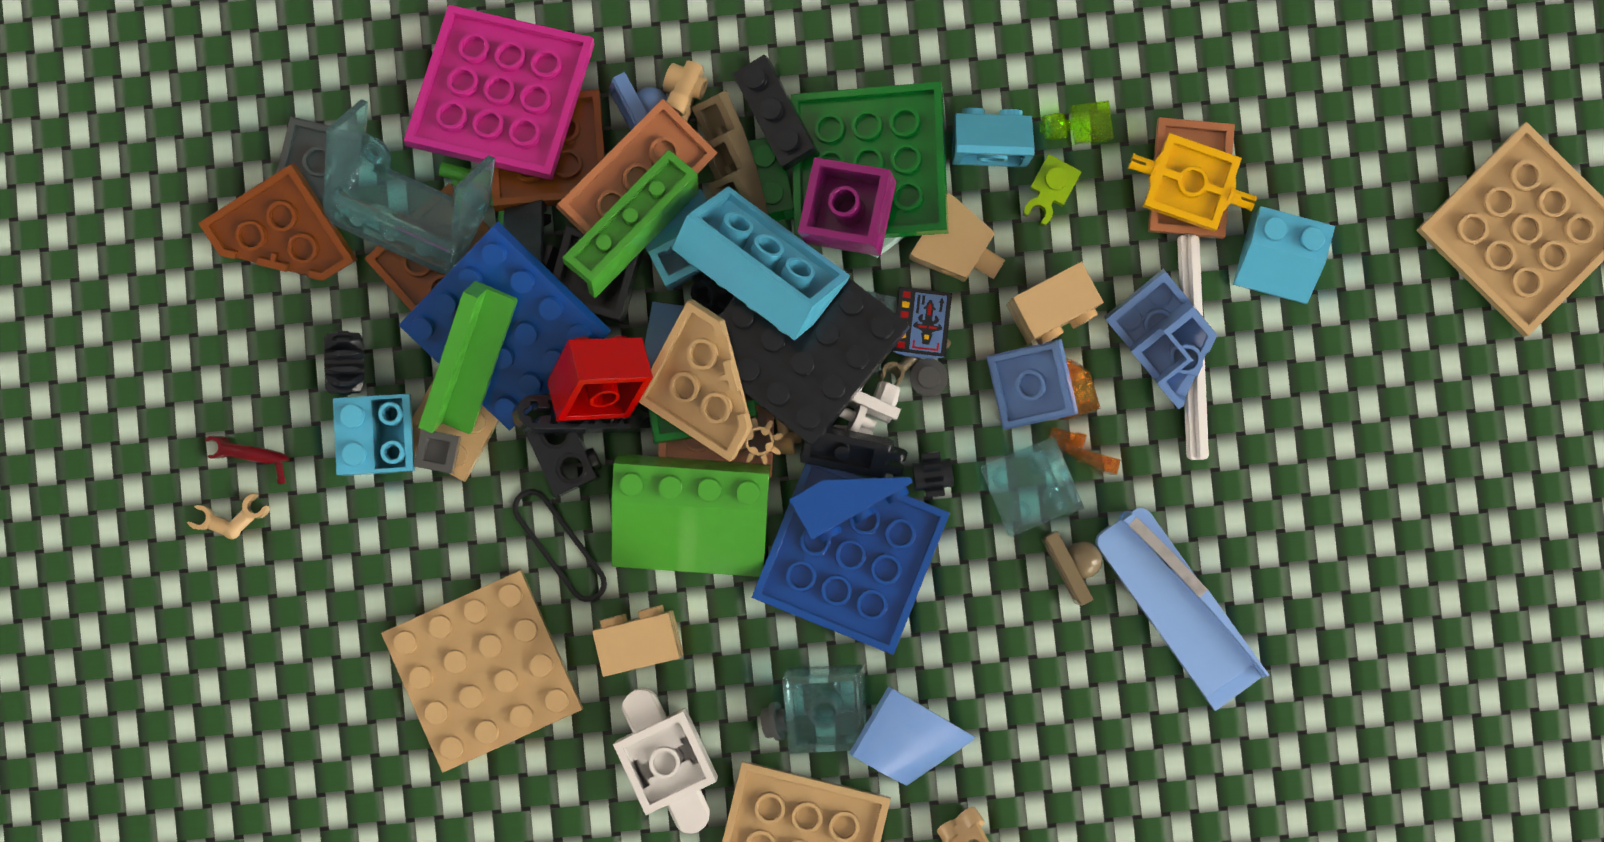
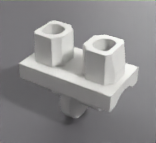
(880, 406)

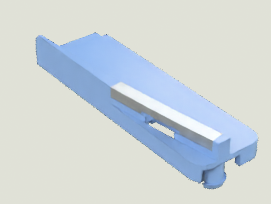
(1179, 607)

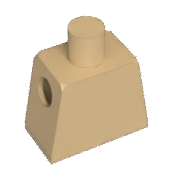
(961, 248)

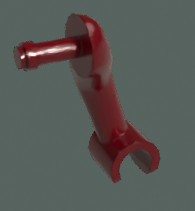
(251, 454)

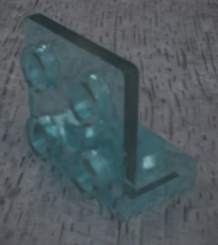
(1031, 487)

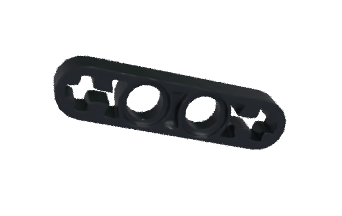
(542, 424)

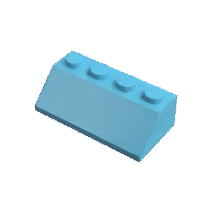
(759, 262)

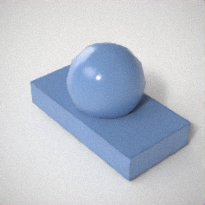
(631, 104)

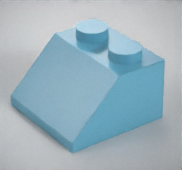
(992, 138)
(1283, 254)

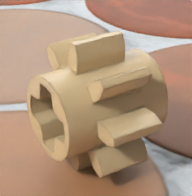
(769, 446)

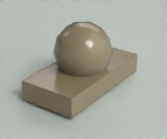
(1075, 564)

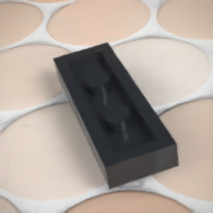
(775, 112)

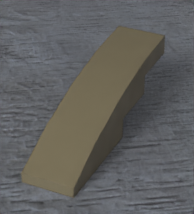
(734, 161)

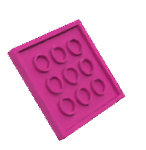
(499, 92)

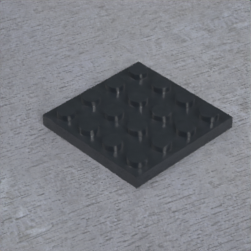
(821, 371)

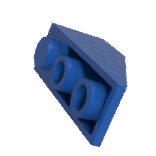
(835, 501)

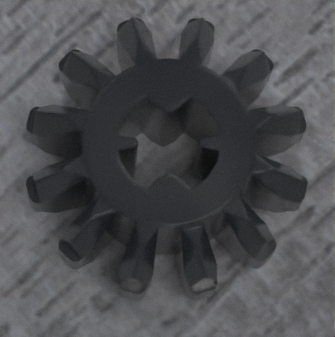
(344, 363)

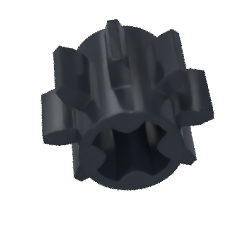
(709, 294)
(932, 474)

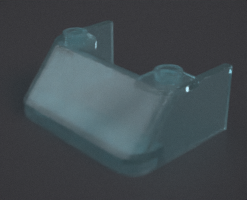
(393, 208)

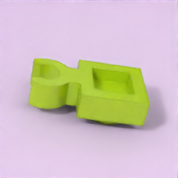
(1052, 184)

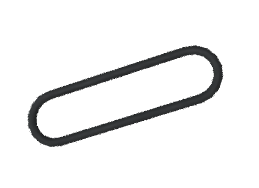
(571, 534)

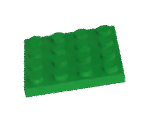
(883, 129)

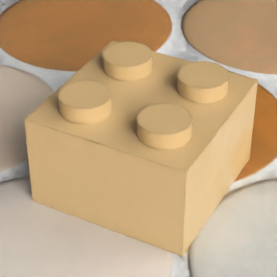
(1054, 303)
(637, 642)

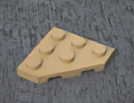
(699, 383)

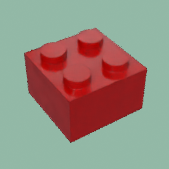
(599, 378)

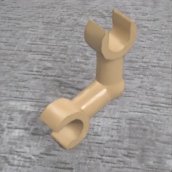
(232, 528)

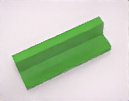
(632, 222)
(468, 358)

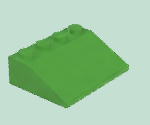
(689, 515)

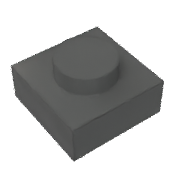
(437, 451)

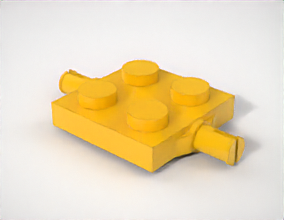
(1192, 182)

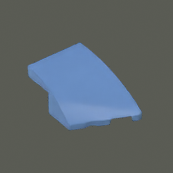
(1164, 334)
(906, 738)

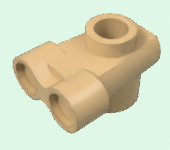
(683, 86)
(964, 828)

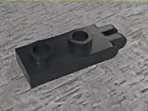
(855, 453)

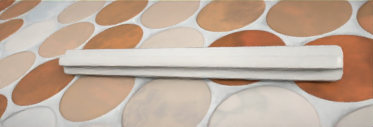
(1195, 405)

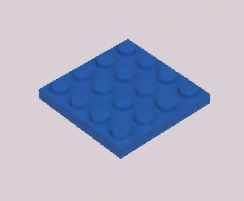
(539, 328)
(860, 578)

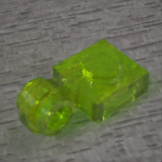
(1088, 121)

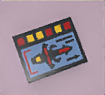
(929, 322)

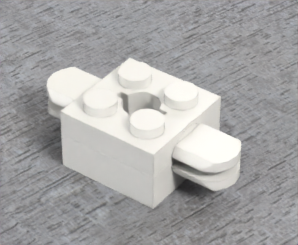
(665, 761)

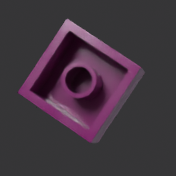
(847, 206)

